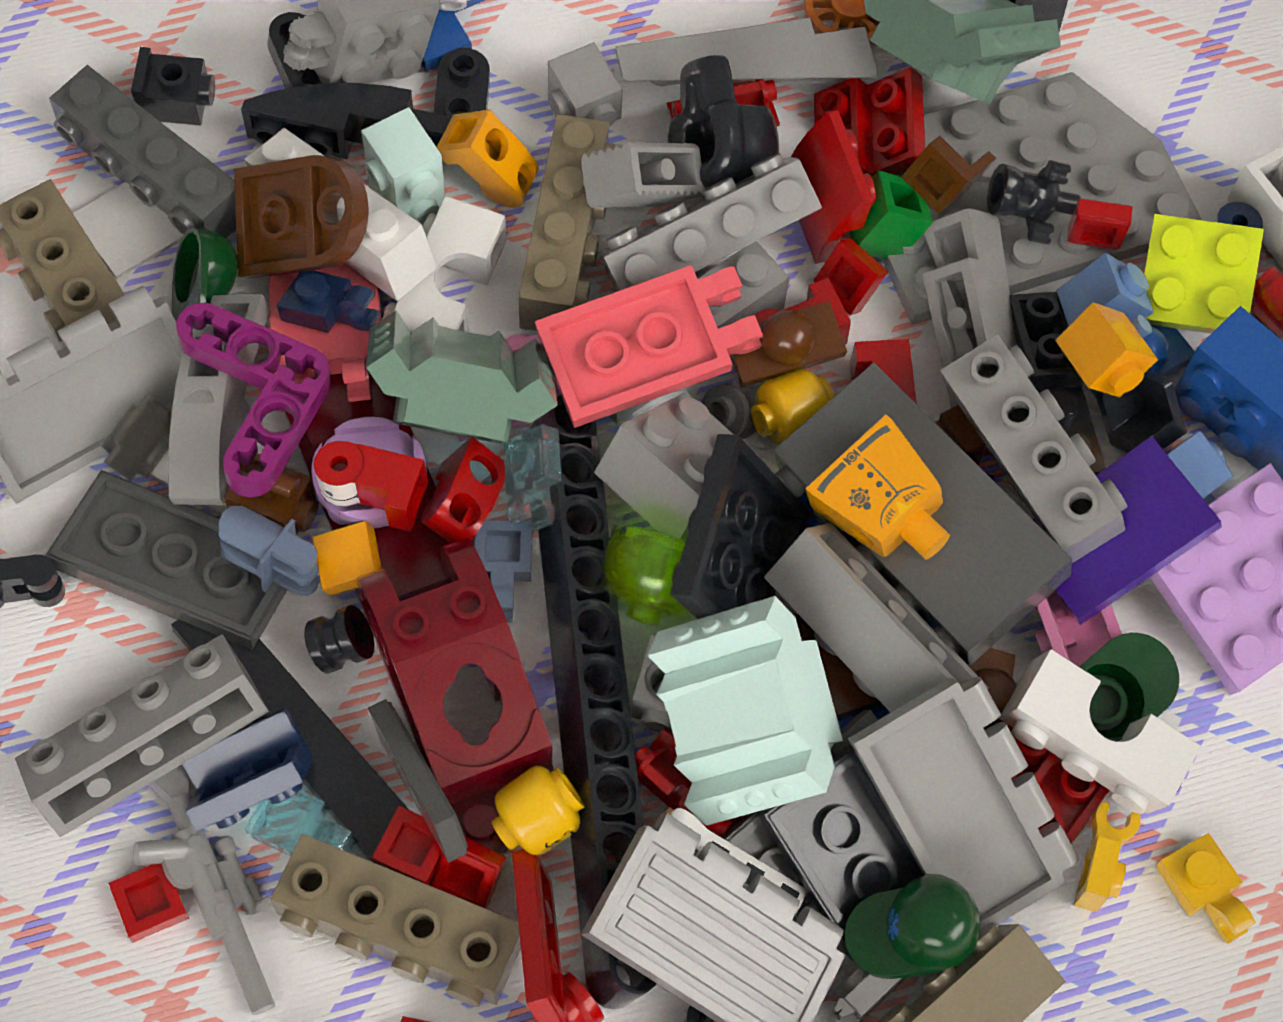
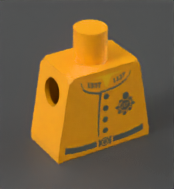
(882, 494)

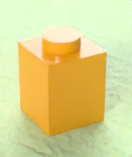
(1106, 350)

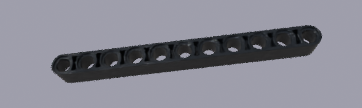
(580, 710)

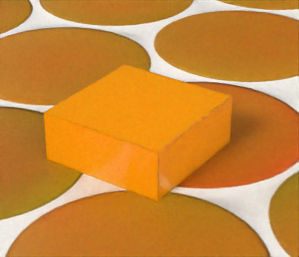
(345, 556)

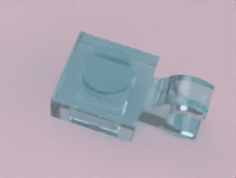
(530, 470)
(284, 822)

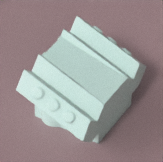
(746, 710)

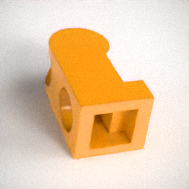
(489, 156)

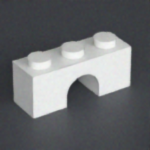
(465, 247)
(1054, 714)

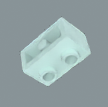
(404, 165)

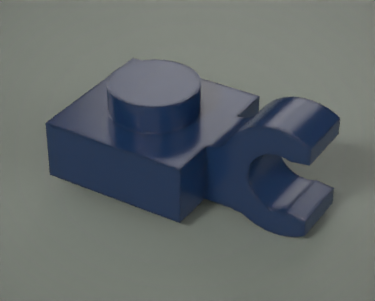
(322, 299)

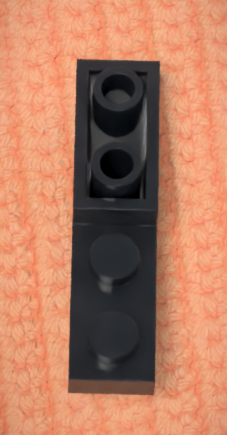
(332, 114)
(1037, 324)

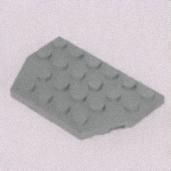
(1027, 127)

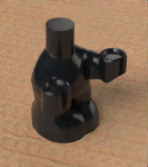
(1031, 196)

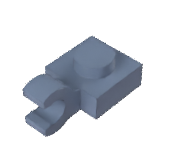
(506, 558)

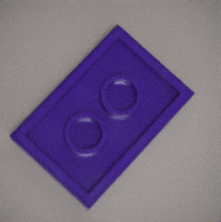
(1160, 525)

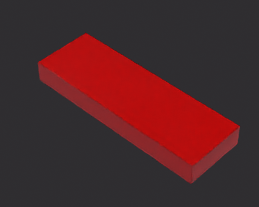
(538, 938)

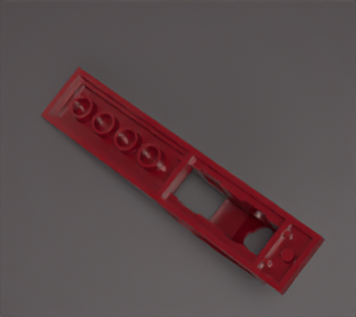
(430, 618)

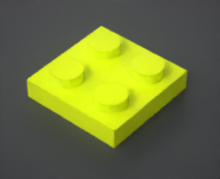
(1200, 271)

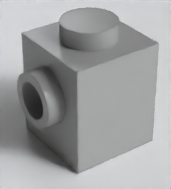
(584, 86)

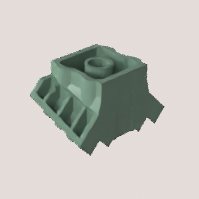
(962, 41)
(459, 379)

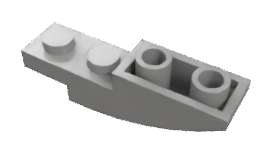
(209, 413)

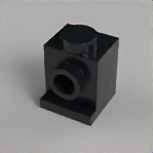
(172, 87)

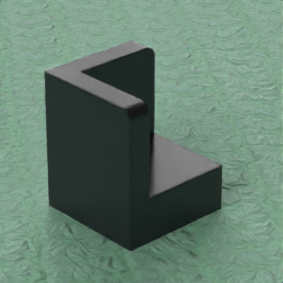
(1143, 413)

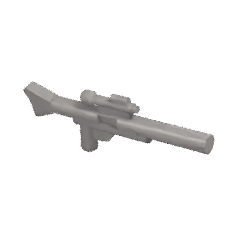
(217, 886)

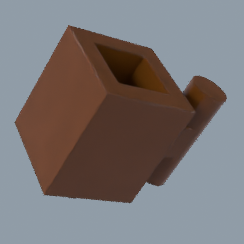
(288, 499)

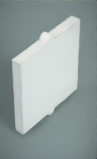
(126, 229)

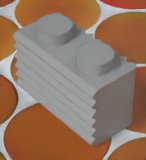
(642, 174)

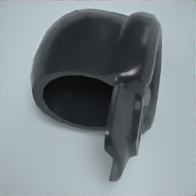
(727, 133)

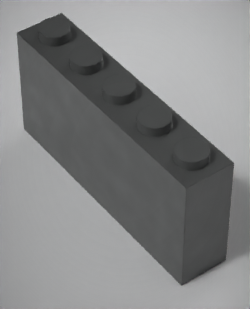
(996, 555)

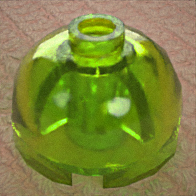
(641, 572)

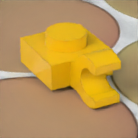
(1101, 871)
(1204, 880)

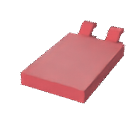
(644, 342)
(342, 346)

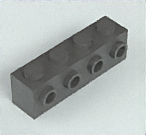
(144, 154)

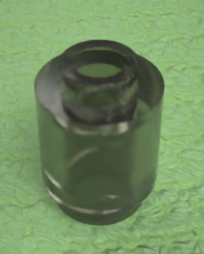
(139, 439)

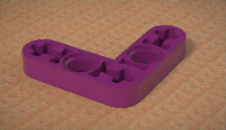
(278, 391)

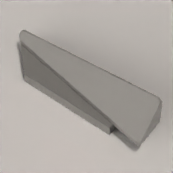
(755, 52)
(969, 286)

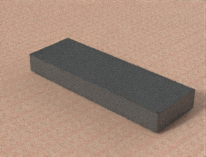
(419, 780)

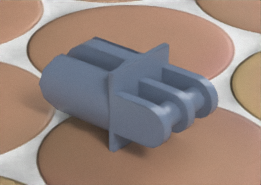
(268, 550)

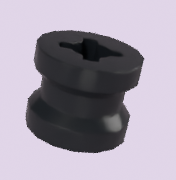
(339, 639)

